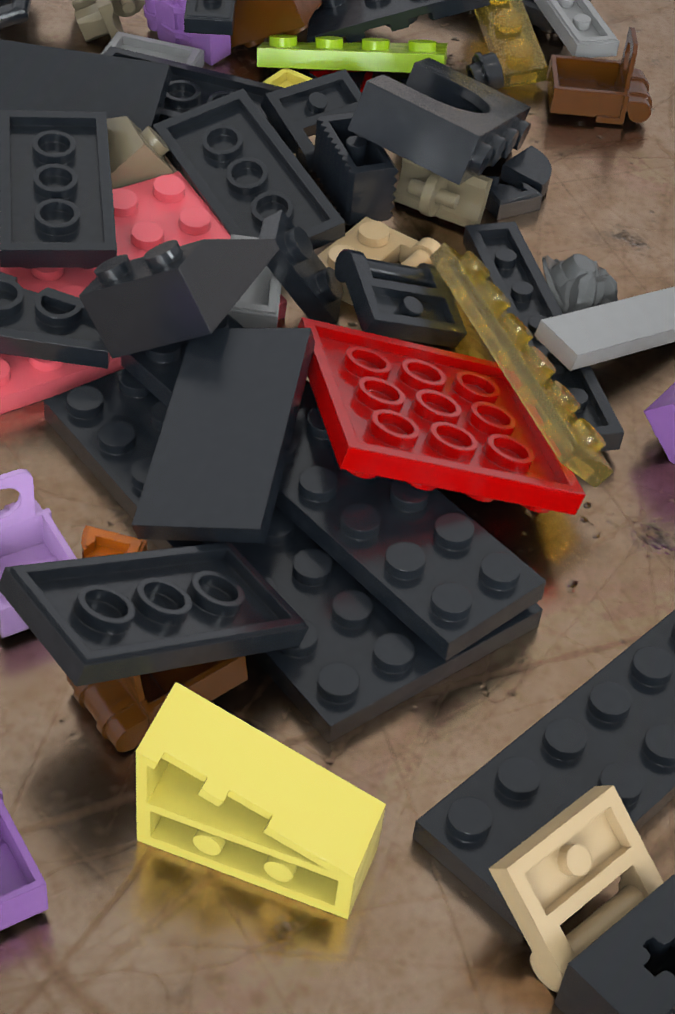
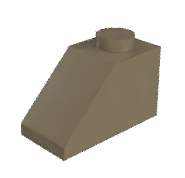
(135, 153)

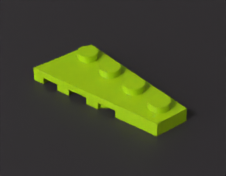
(333, 54)

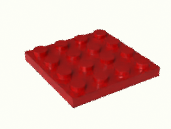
(432, 421)

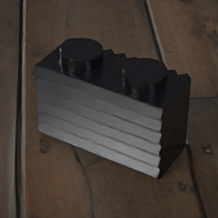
(353, 171)

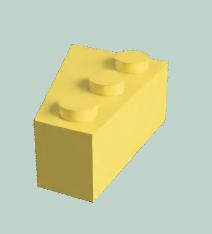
(252, 806)

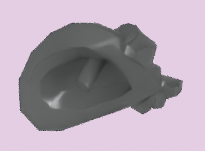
(578, 282)

